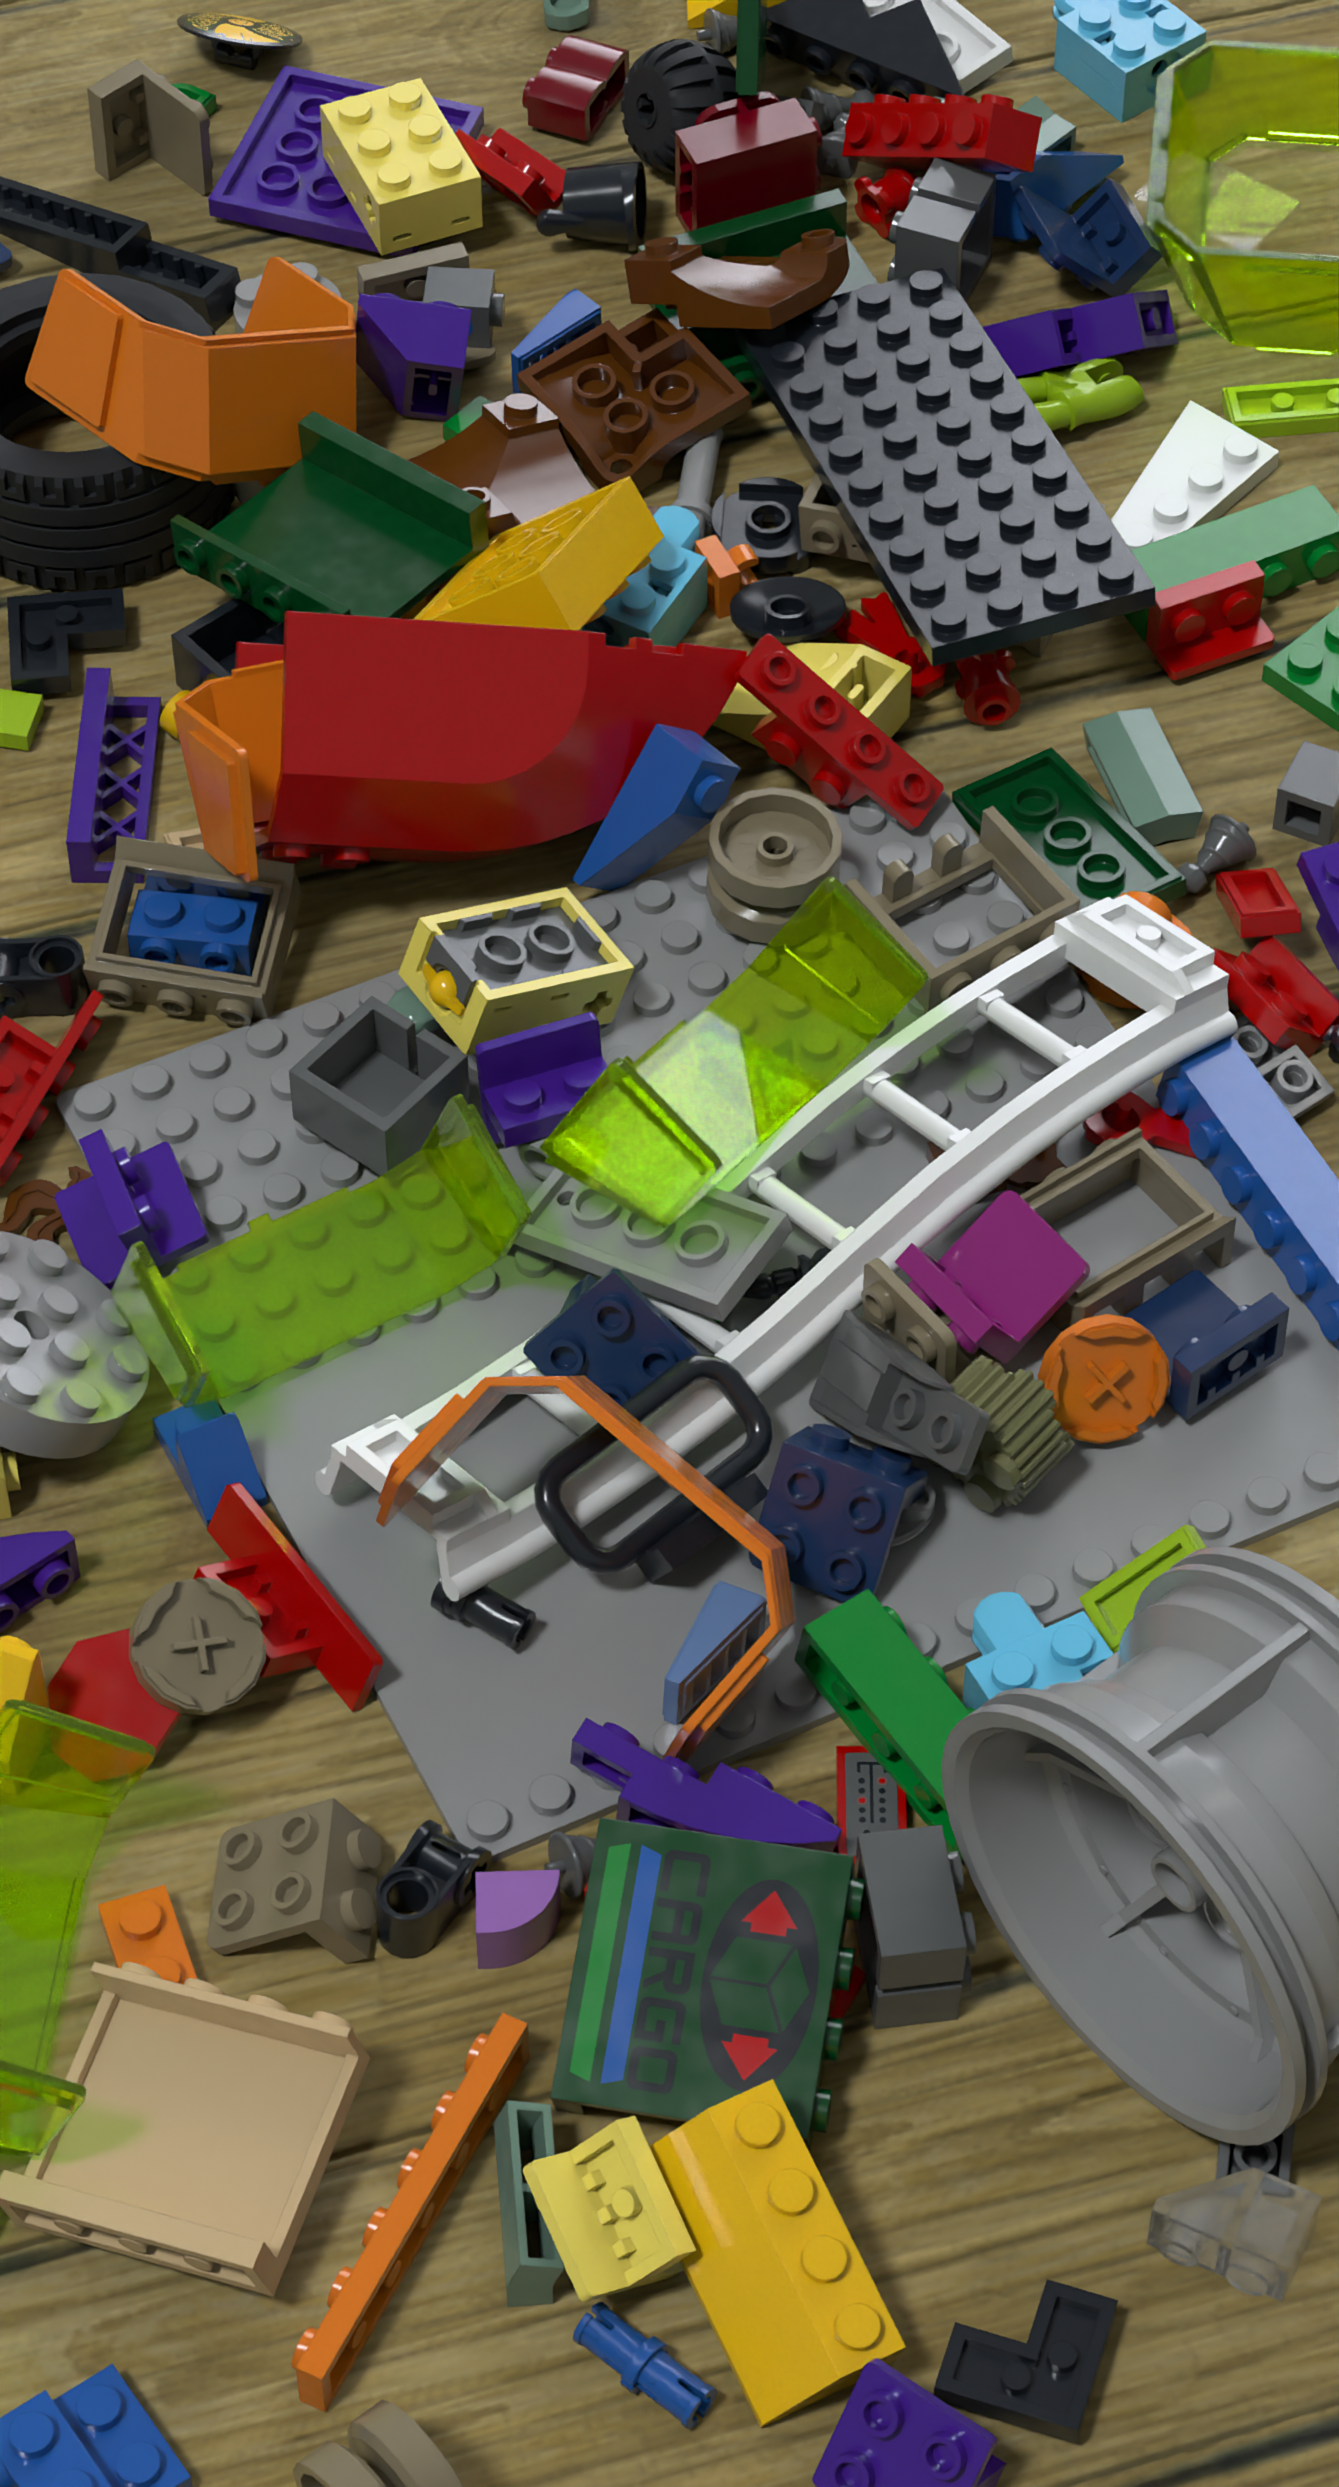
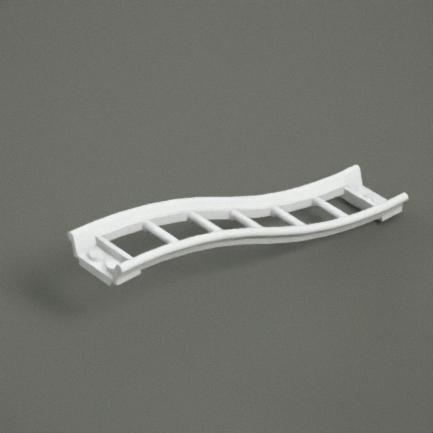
(1111, 941)

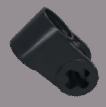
(42, 976)
(428, 1878)

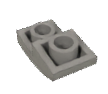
(1287, 1072)

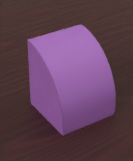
(515, 1915)

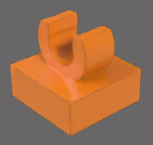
(726, 571)

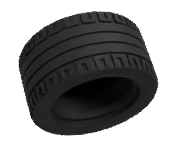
(92, 512)

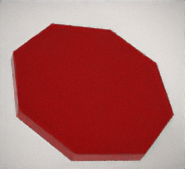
(101, 1688)

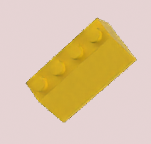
(772, 2255)

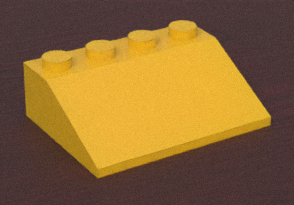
(555, 565)

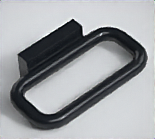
(679, 1526)

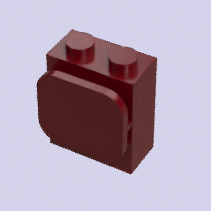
(745, 159)

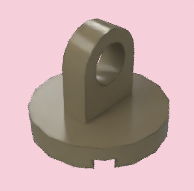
(197, 1646)

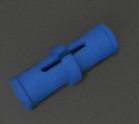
(645, 2365)

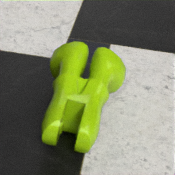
(1083, 393)

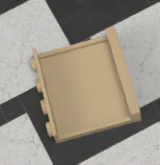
(193, 2128)

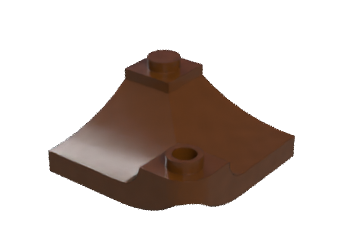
(738, 288)
(634, 396)
(511, 462)

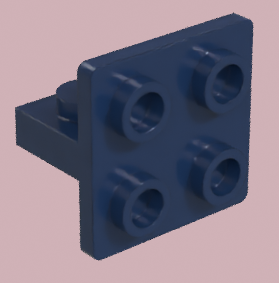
(609, 1337)

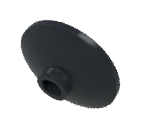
(788, 609)

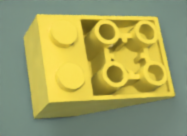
(861, 675)

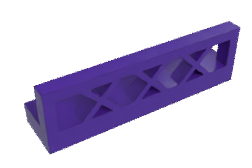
(93, 775)

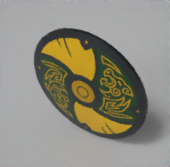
(240, 31)

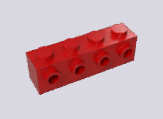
(959, 131)

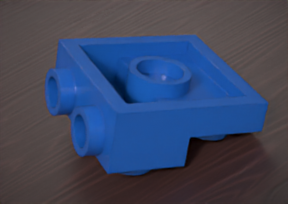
(196, 926)
(87, 2440)

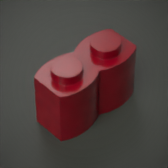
(576, 87)

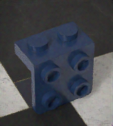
(1100, 243)
(837, 1509)

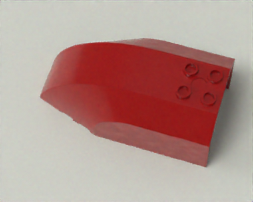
(464, 732)

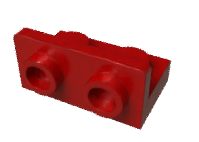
(516, 170)
(1209, 621)
(1279, 995)

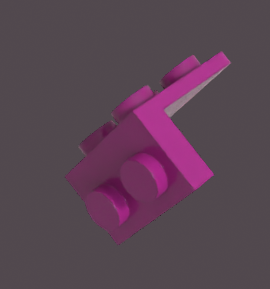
(998, 1277)

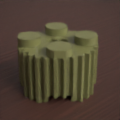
(1020, 1439)

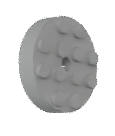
(64, 1354)

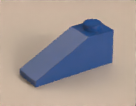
(662, 804)

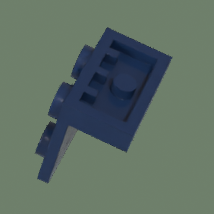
(1211, 1339)

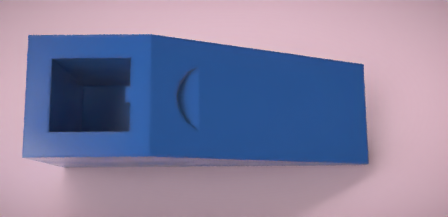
(1056, 177)

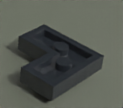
(50, 625)
(1037, 2382)

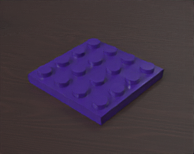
(280, 168)

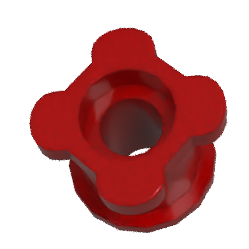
(882, 199)
(987, 688)

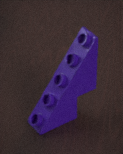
(1085, 332)

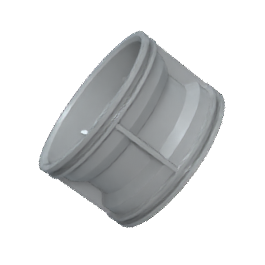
(1177, 1842)

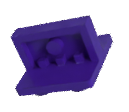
(537, 1077)
(127, 1204)
(905, 2438)

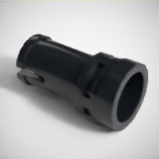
(489, 1612)

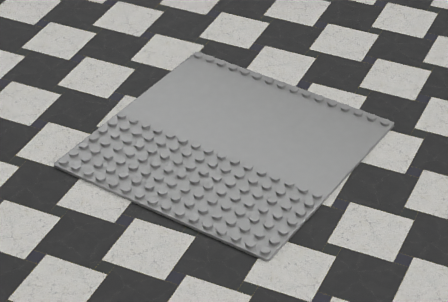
(499, 1722)

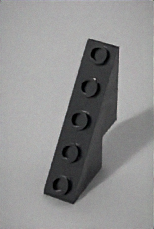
(881, 53)

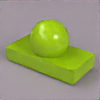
(1114, 1599)

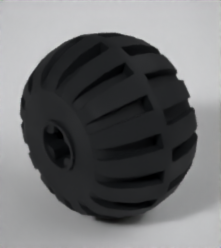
(668, 93)

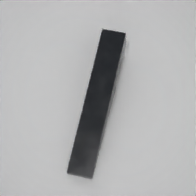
(114, 244)

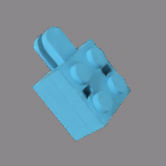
(1120, 47)
(666, 593)
(1023, 1652)

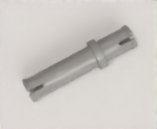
(698, 478)

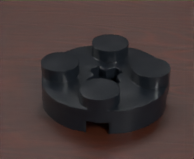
(741, 521)

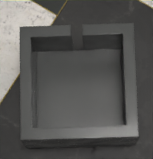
(946, 225)
(364, 1088)
(912, 1927)

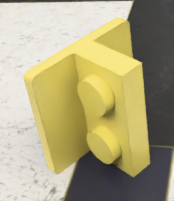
(610, 2212)

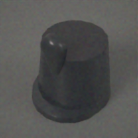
(601, 205)

